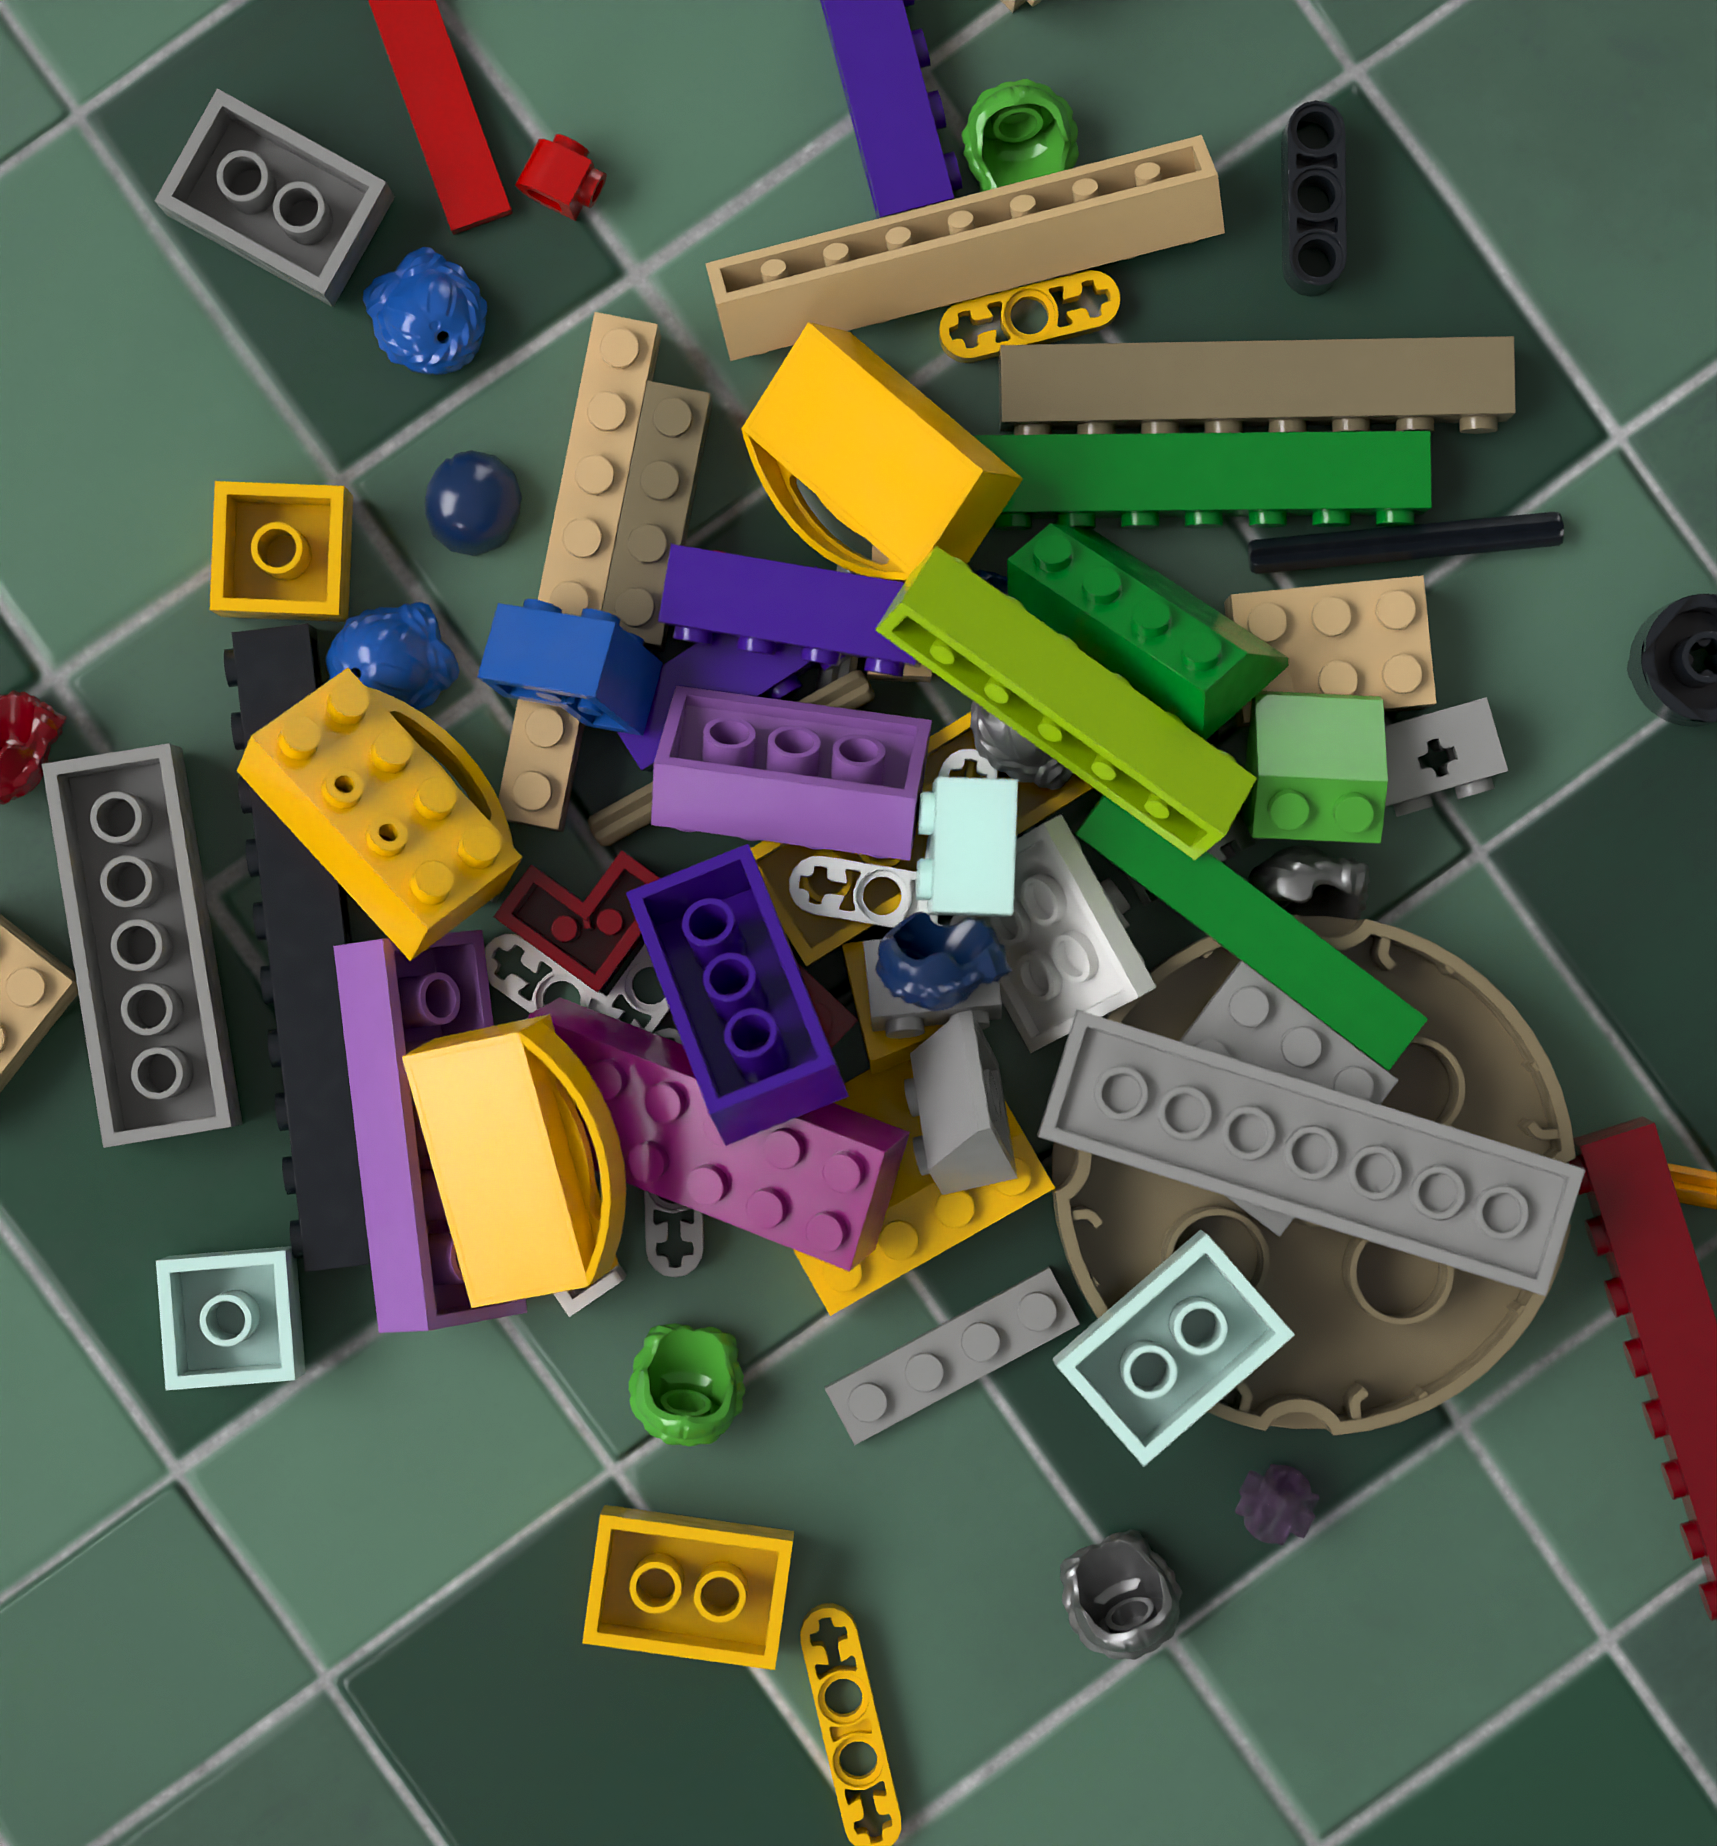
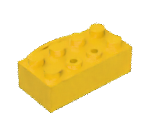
(872, 457)
(382, 811)
(519, 1159)

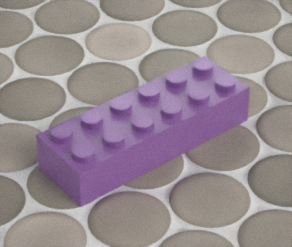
(386, 1013)

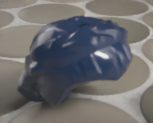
(939, 964)

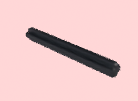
(1405, 542)

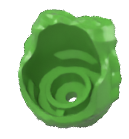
(1019, 134)
(687, 1384)

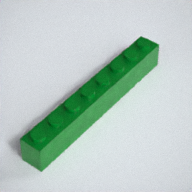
(1216, 478)

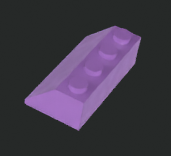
(790, 773)

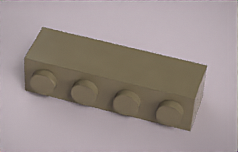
(656, 505)

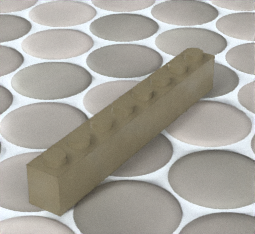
(1258, 385)

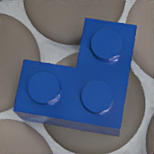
(572, 663)

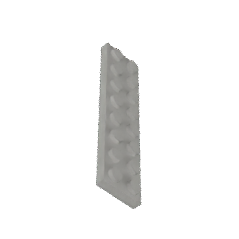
(1311, 1152)

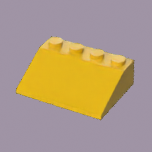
(919, 1217)

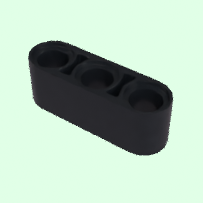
(1317, 168)

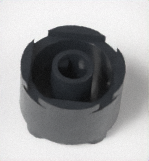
(1662, 661)

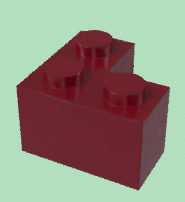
(579, 935)

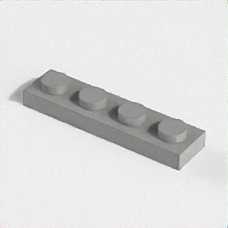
(951, 1355)

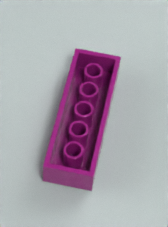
(803, 1183)

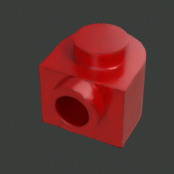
(561, 176)

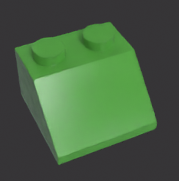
(1316, 767)

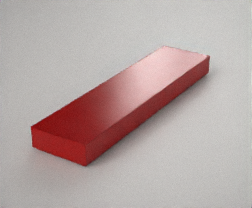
(441, 112)

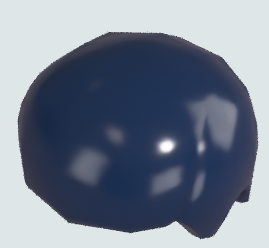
(472, 503)

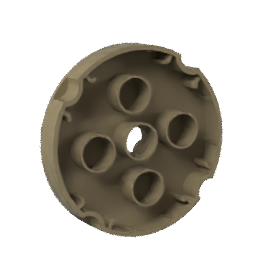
(1370, 1323)

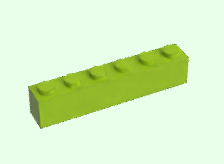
(1066, 703)

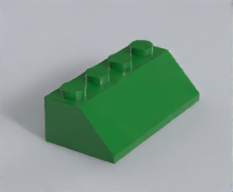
(1142, 626)

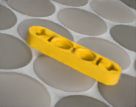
(850, 1727)

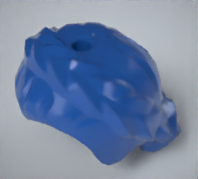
(418, 304)
(396, 653)

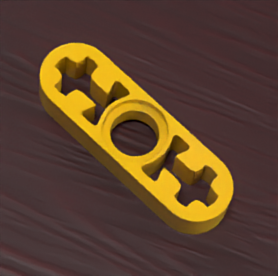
(1071, 290)

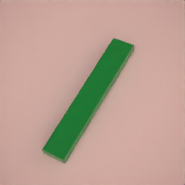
(1258, 934)

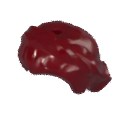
(25, 742)

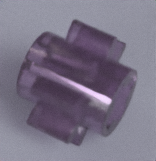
(1277, 1504)

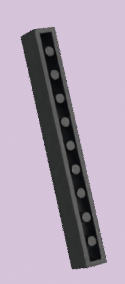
(302, 920)

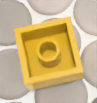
(281, 551)

